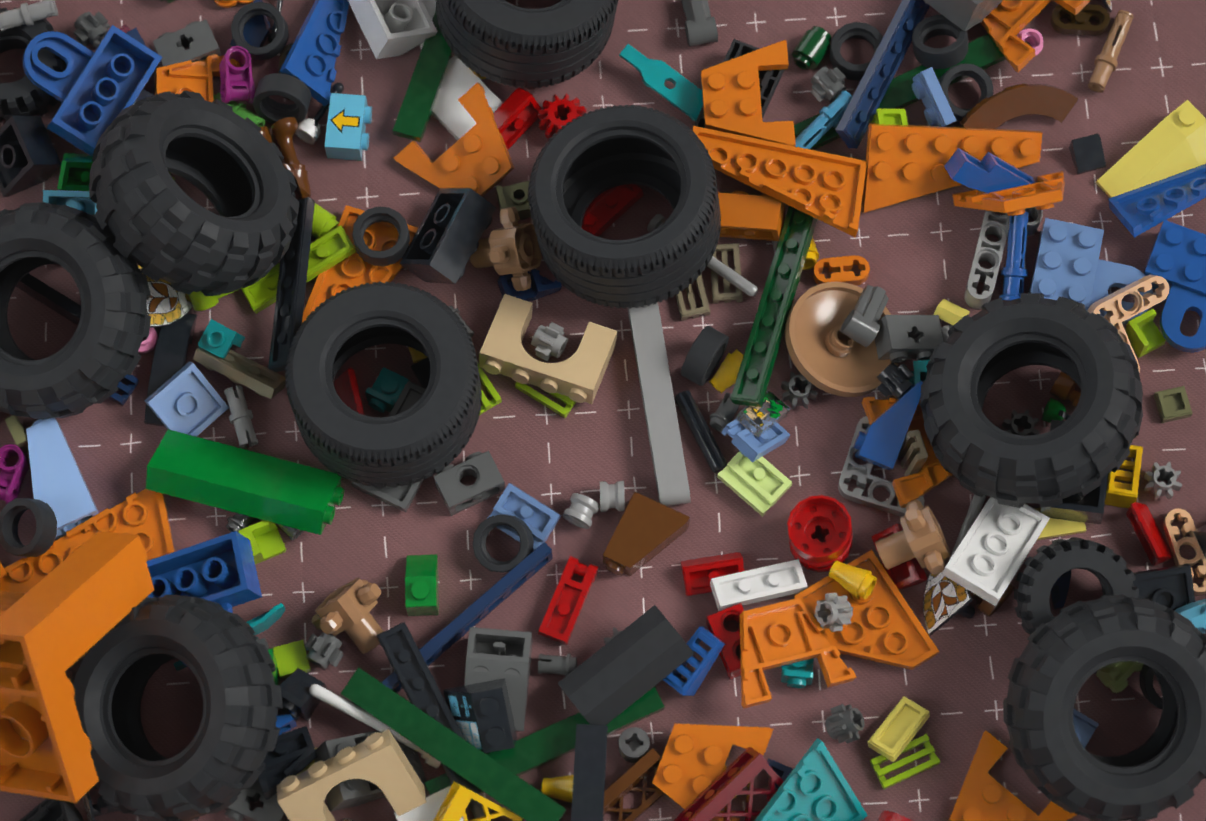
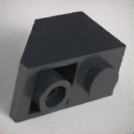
(296, 695)

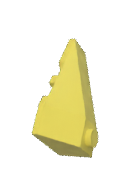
(1166, 150)

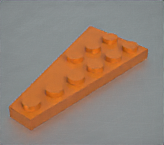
(911, 159)
(803, 178)
(354, 269)

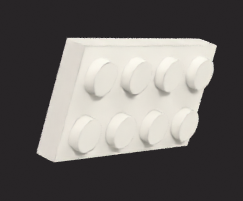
(995, 549)

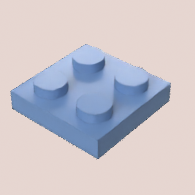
(187, 402)

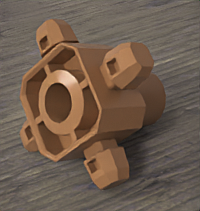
(510, 249)
(919, 539)
(350, 610)

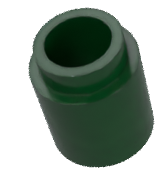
(811, 48)

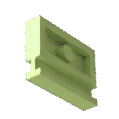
(755, 482)

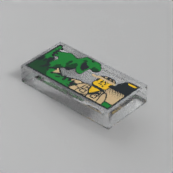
(761, 419)

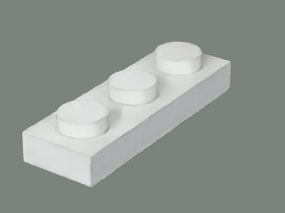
(758, 584)

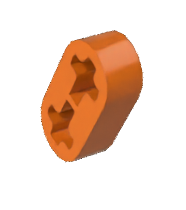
(839, 265)

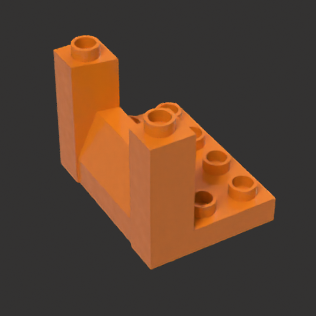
(39, 640)

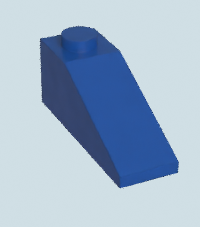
(885, 436)

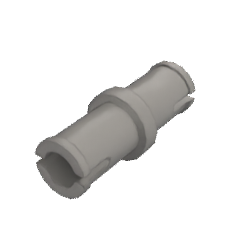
(27, 14)
(241, 417)

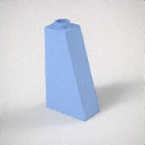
(57, 476)

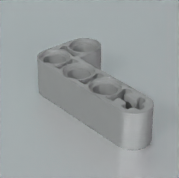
(992, 253)

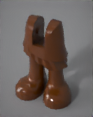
(283, 132)

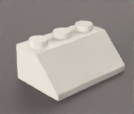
(393, 25)

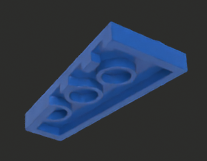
(317, 47)
(1160, 200)

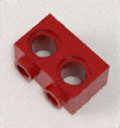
(715, 625)

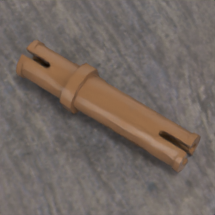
(1106, 61)

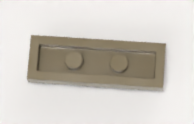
(243, 371)

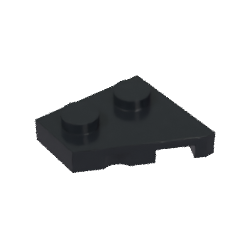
(291, 755)

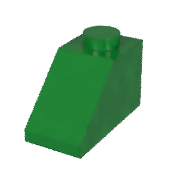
(75, 172)
(421, 585)

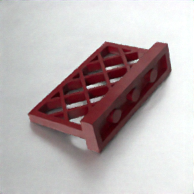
(728, 785)

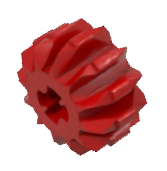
(553, 111)

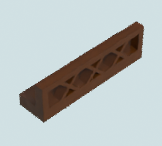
(627, 784)

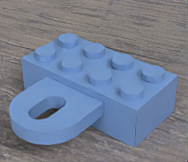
(1071, 268)

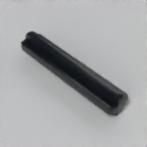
(701, 431)

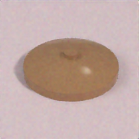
(822, 351)

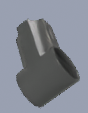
(699, 23)
(863, 320)

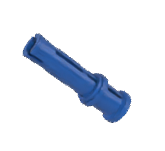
(1014, 272)

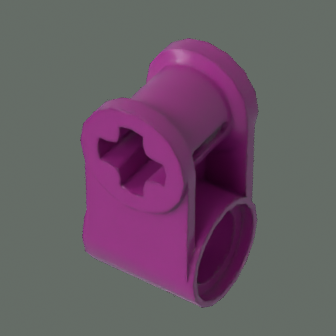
(237, 81)
(12, 477)

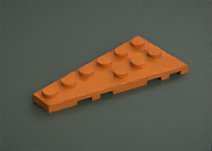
(139, 515)

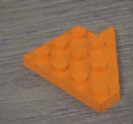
(881, 625)

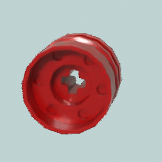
(824, 517)

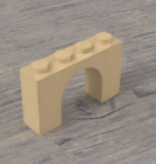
(574, 377)
(375, 760)

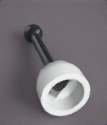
(309, 129)

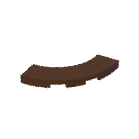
(1019, 101)

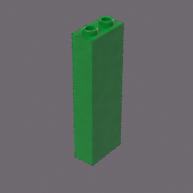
(244, 482)

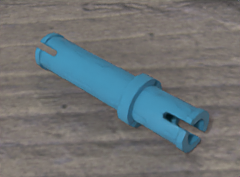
(828, 118)

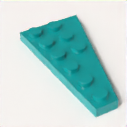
(814, 792)

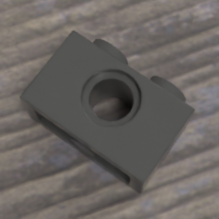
(461, 497)

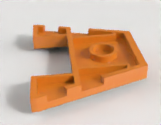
(1011, 18)
(190, 76)
(734, 97)
(474, 161)
(1016, 199)
(931, 473)
(783, 636)
(698, 755)
(987, 800)

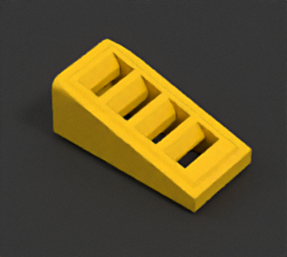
(1120, 493)

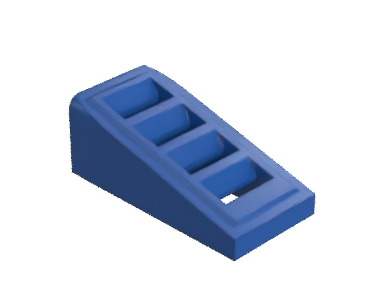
(695, 678)

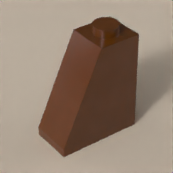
(642, 534)

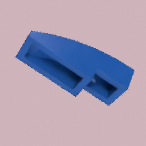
(985, 175)

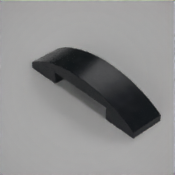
(169, 357)

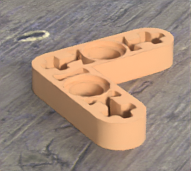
(1114, 308)
(1173, 533)

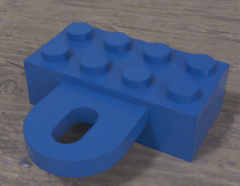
(94, 83)
(1181, 260)
(212, 570)

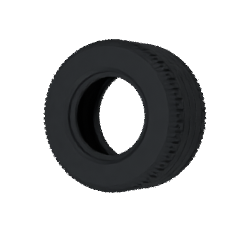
(526, 44)
(614, 150)
(394, 447)

